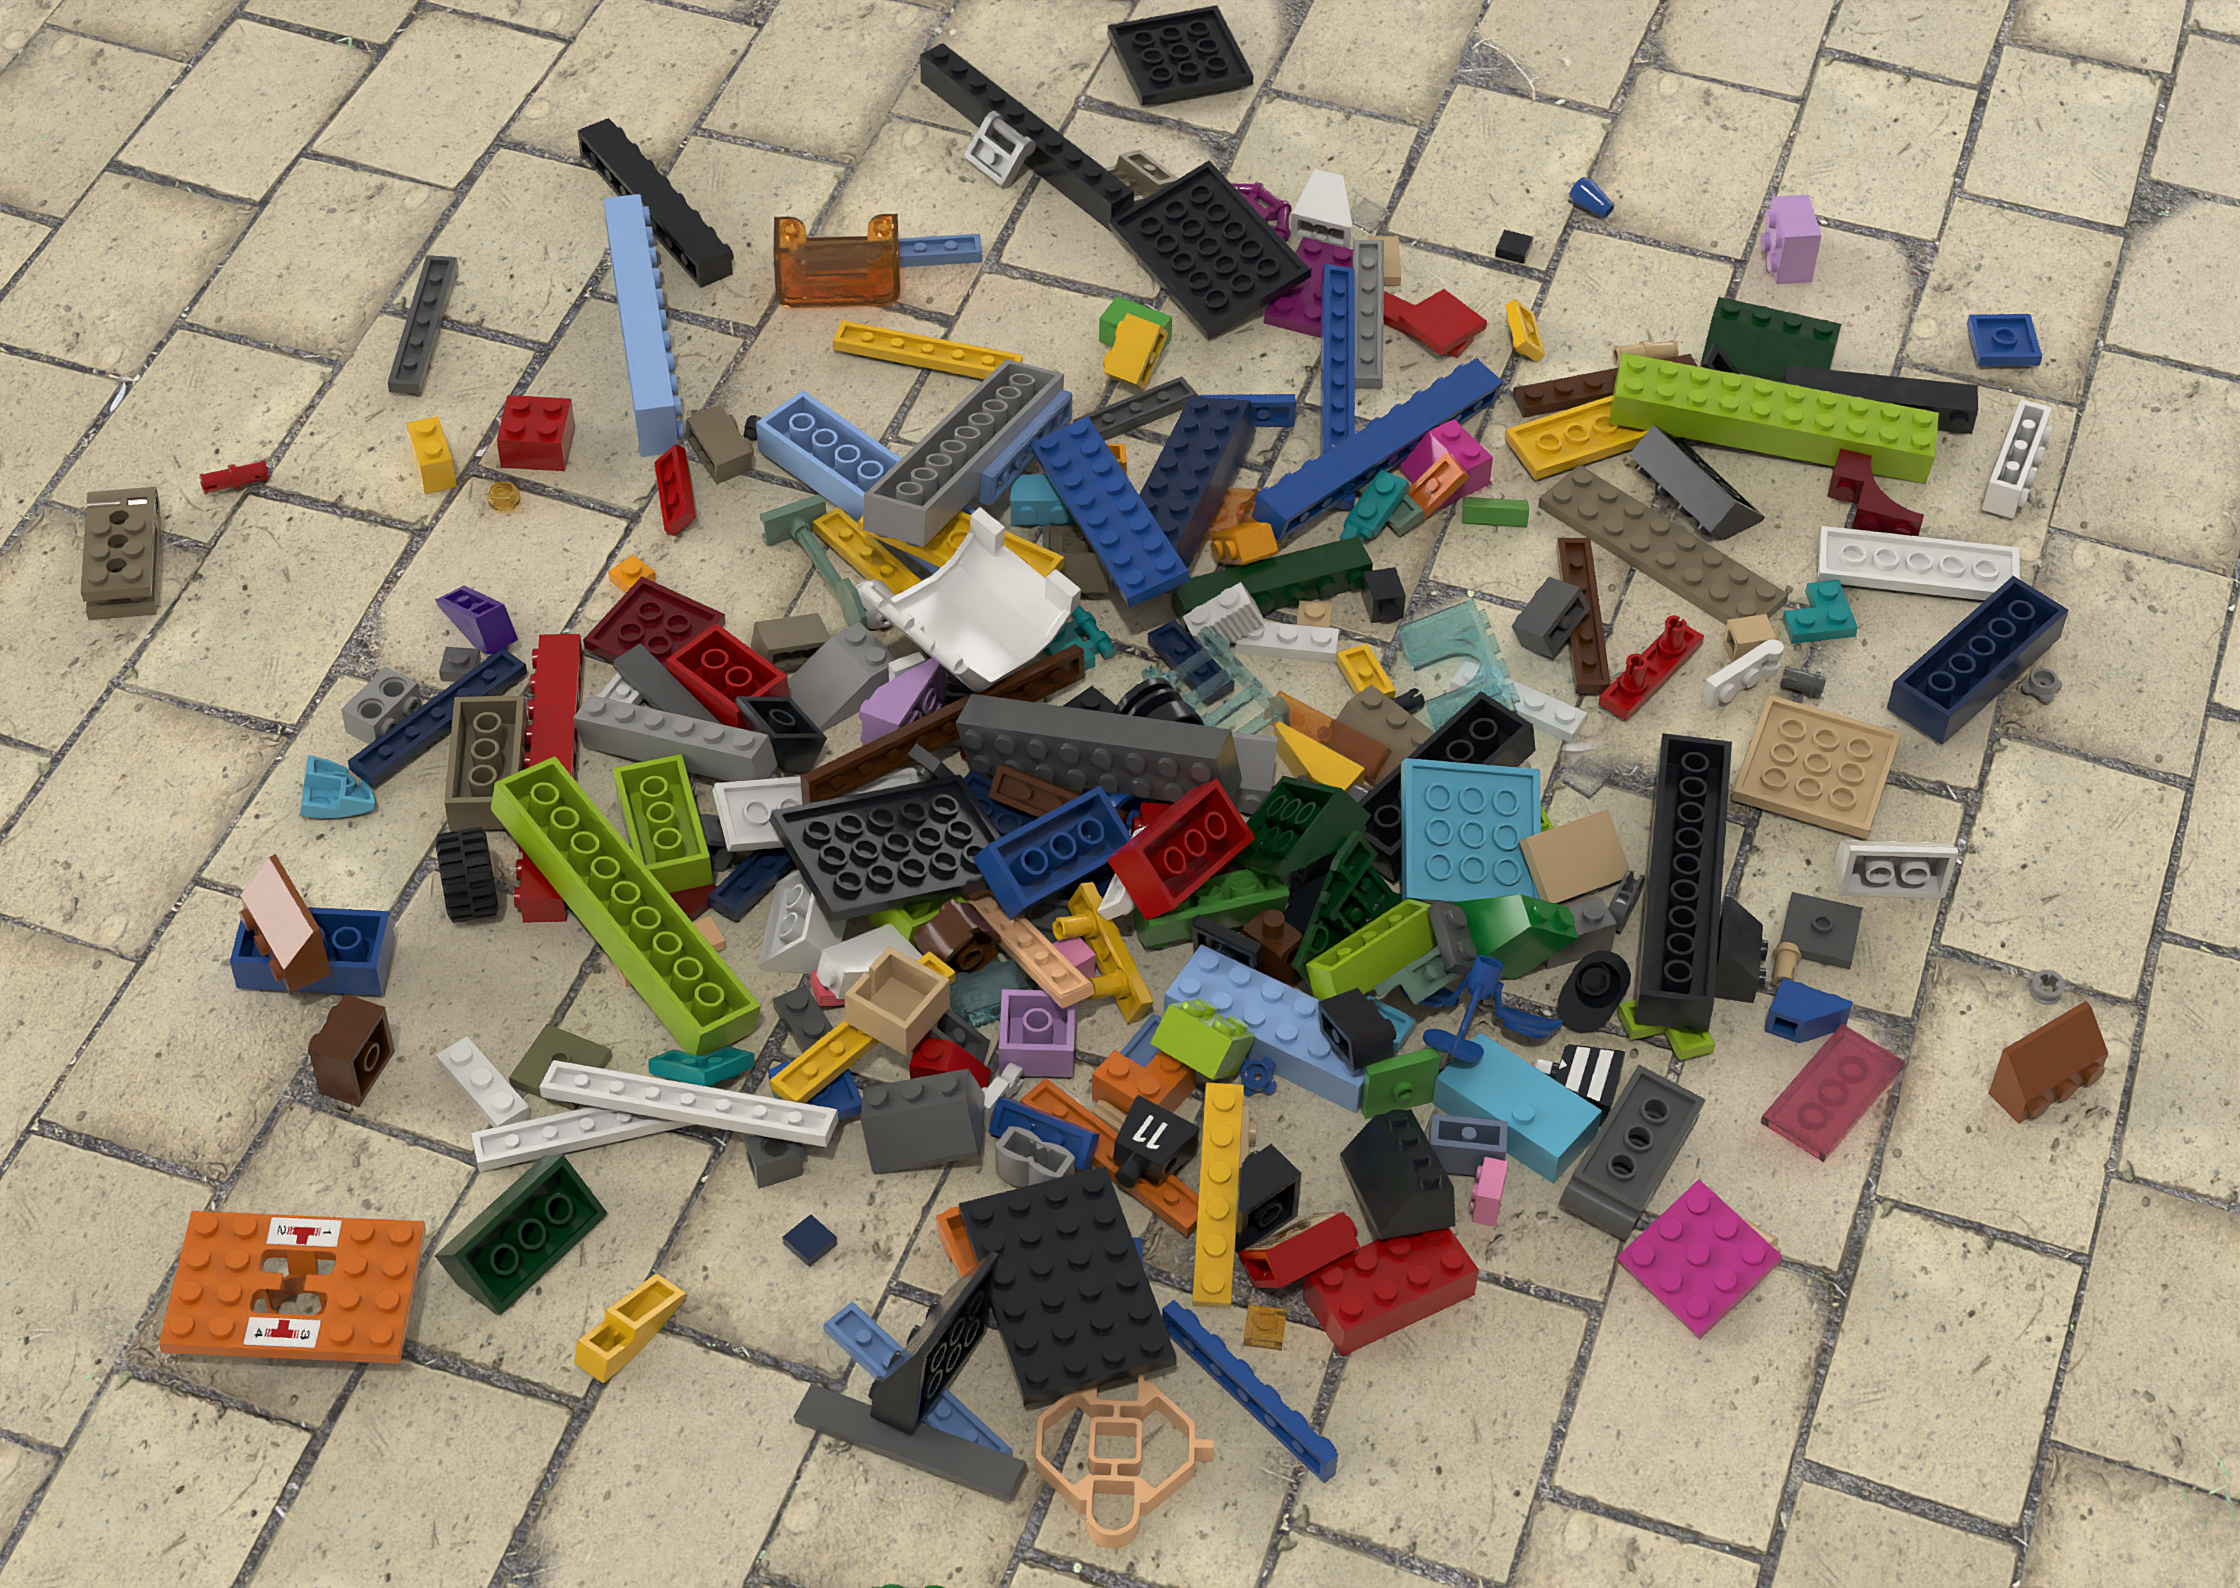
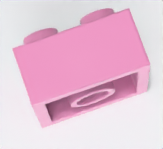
(1488, 1191)

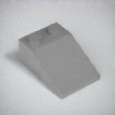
(840, 676)

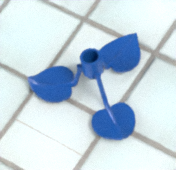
(1482, 982)

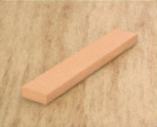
(1033, 952)

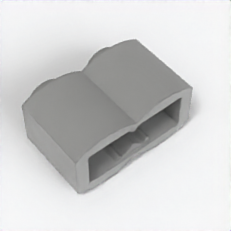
(1028, 1161)

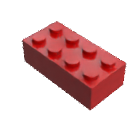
(1181, 849)
(1389, 1286)

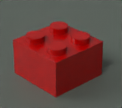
(536, 433)

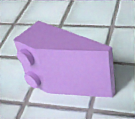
(903, 700)

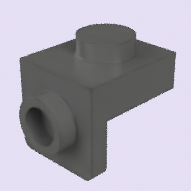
(716, 842)

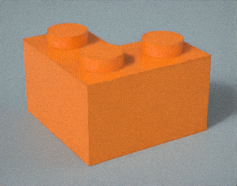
(1161, 1081)

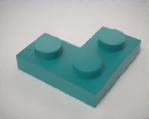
(1826, 619)
(704, 1069)

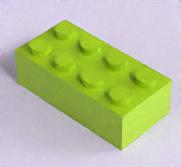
(663, 822)

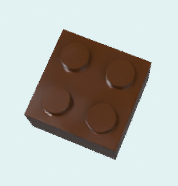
(351, 1050)

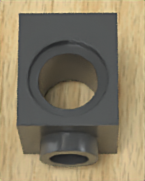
(770, 1169)

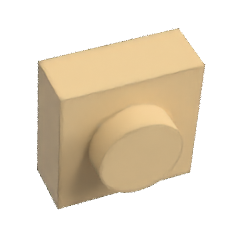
(1314, 614)

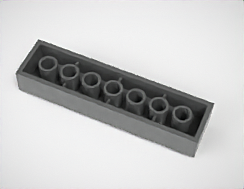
(1097, 748)

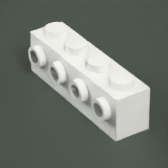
(2016, 459)

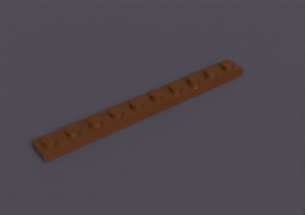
(936, 728)

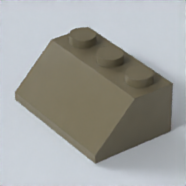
(1386, 723)

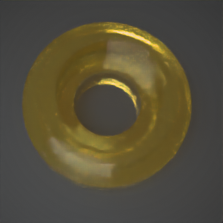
(503, 496)

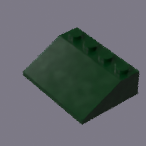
(1298, 826)

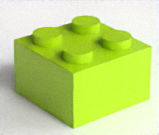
(1203, 1038)

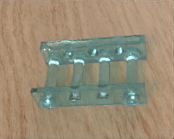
(1216, 646)

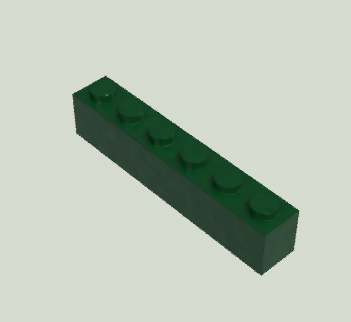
(1283, 579)

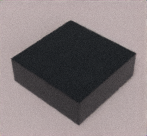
(1514, 246)

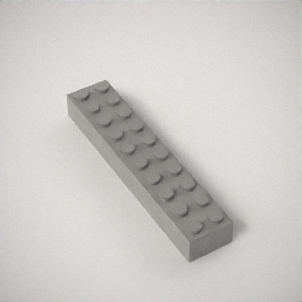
(947, 464)

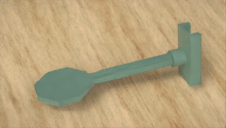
(796, 522)

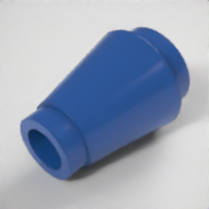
(1590, 197)

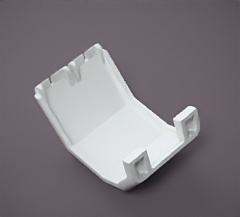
(982, 608)

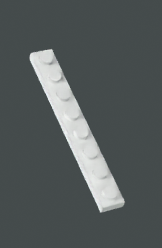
(689, 1103)

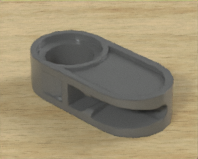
(1626, 899)

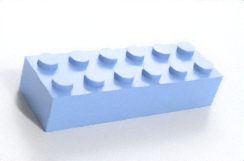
(1280, 1018)

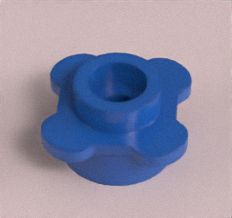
(1265, 1083)

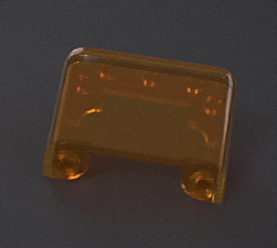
(836, 268)

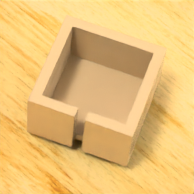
(904, 1000)

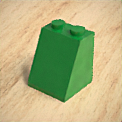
(1518, 930)

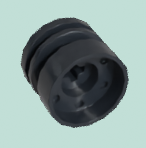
(1157, 700)

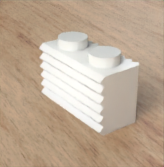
(1229, 614)

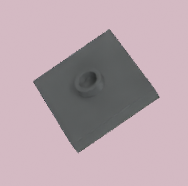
(1822, 929)

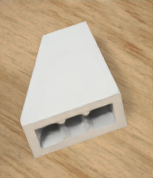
(1323, 210)
(847, 961)

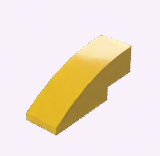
(627, 1327)

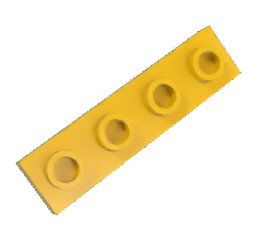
(1118, 969)

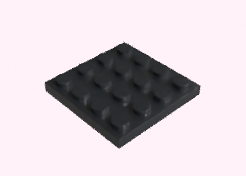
(1180, 55)

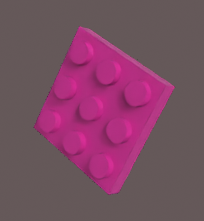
(1699, 1258)

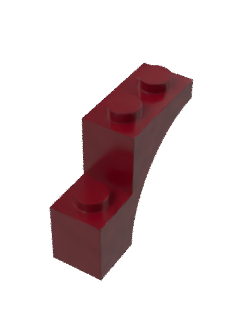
(1875, 512)

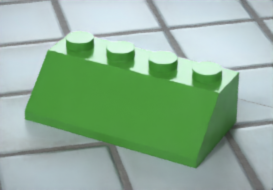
(1225, 899)

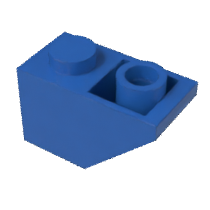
(1805, 1012)

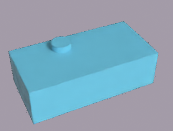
(1544, 1118)

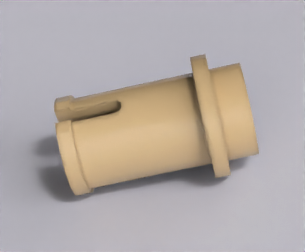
(1786, 960)

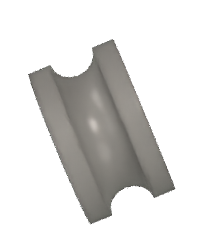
(2047, 977)

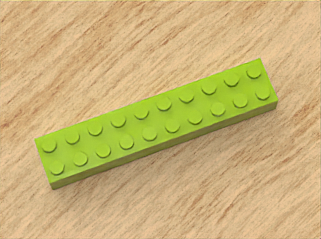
(1773, 417)
(625, 908)

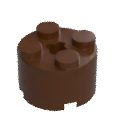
(959, 937)

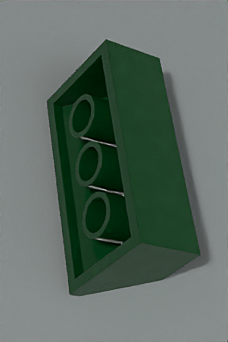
(1767, 339)
(522, 1233)

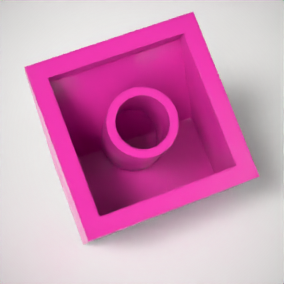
(1467, 451)

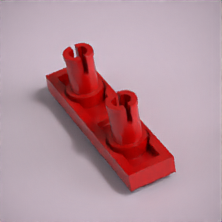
(1651, 669)

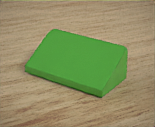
(1495, 511)

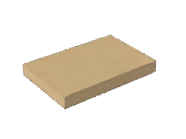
(1575, 857)

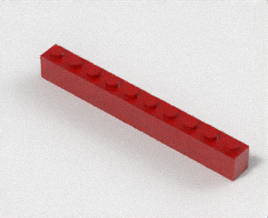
(552, 734)

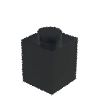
(1383, 595)

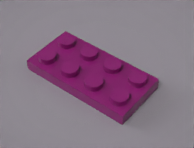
(1301, 306)

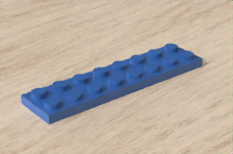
(1110, 512)

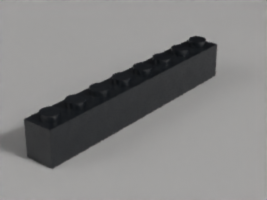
(671, 218)

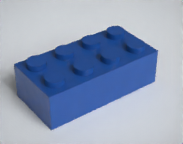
(1052, 852)
(355, 945)

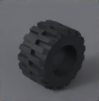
(466, 874)

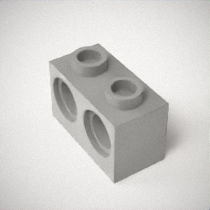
(380, 705)

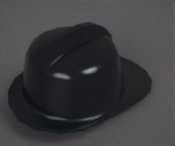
(1593, 991)

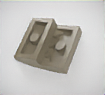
(1141, 174)

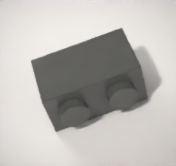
(1550, 617)

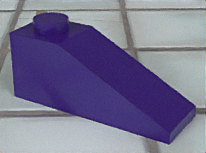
(479, 619)

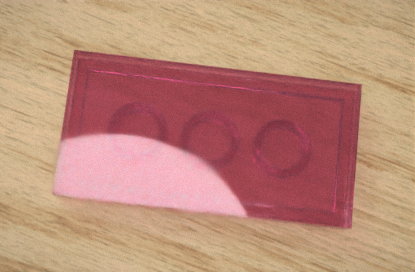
(1832, 1092)

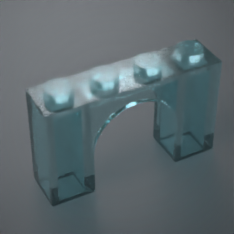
(1459, 633)

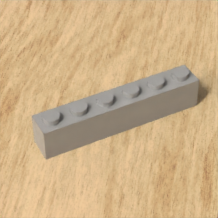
(655, 734)

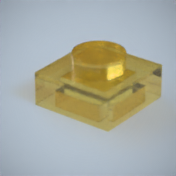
(1264, 1327)

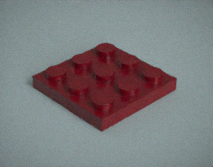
(651, 617)

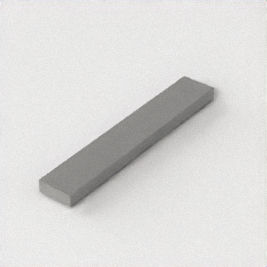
(1369, 304)

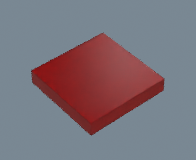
(1442, 322)

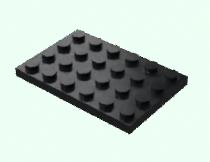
(1209, 249)
(888, 846)
(1067, 1285)

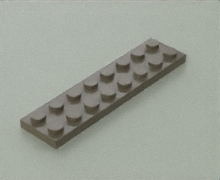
(1660, 548)

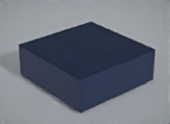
(809, 1240)

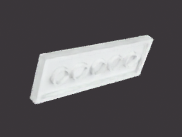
(1914, 563)
(747, 806)

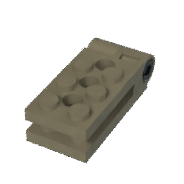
(121, 553)

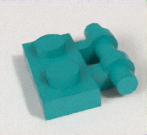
(1069, 635)

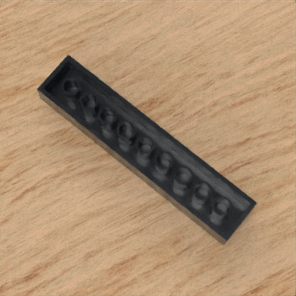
(1684, 883)

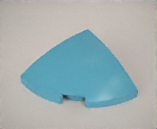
(332, 791)

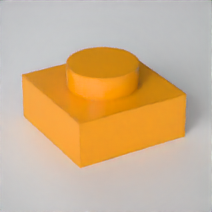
(629, 572)

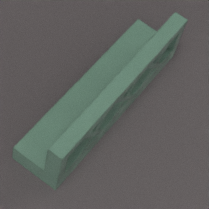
(1420, 977)

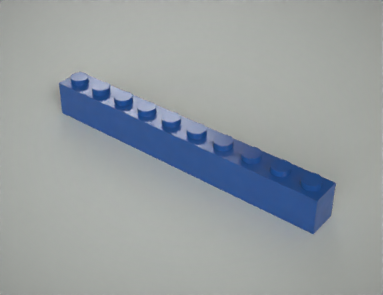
(1378, 446)

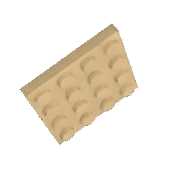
(1816, 766)

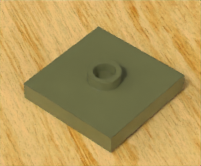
(557, 1046)

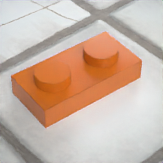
(1438, 483)

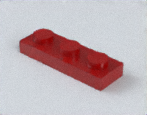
(675, 490)

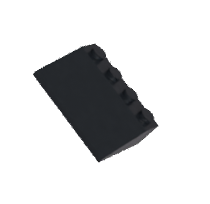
(935, 1350)

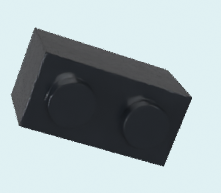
(1356, 1028)

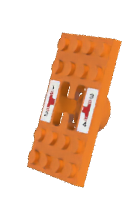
(361, 1300)

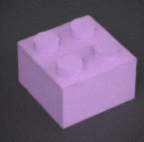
(1791, 239)
(1036, 1034)

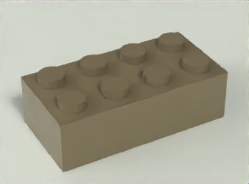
(484, 748)

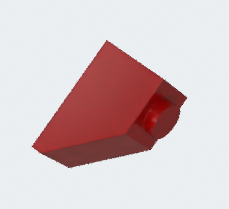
(942, 1056)

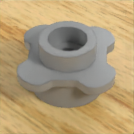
(2042, 684)

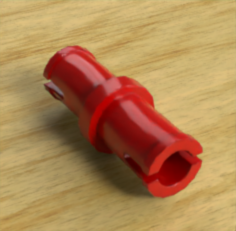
(234, 477)

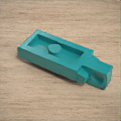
(1375, 506)

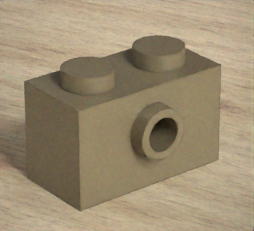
(719, 444)
(789, 640)

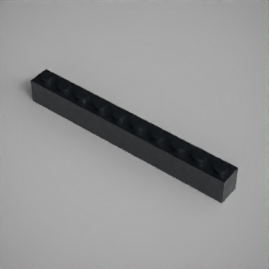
(1054, 157)

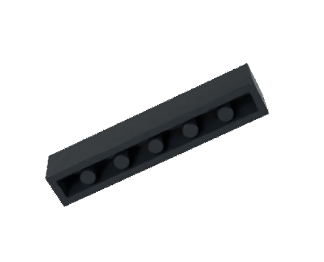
(1953, 401)

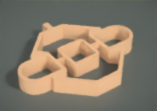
(1118, 1474)

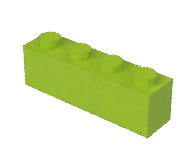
(1374, 951)

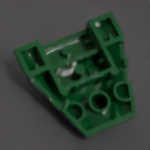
(1348, 901)

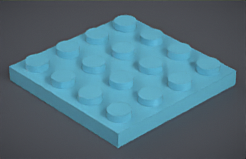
(1466, 830)

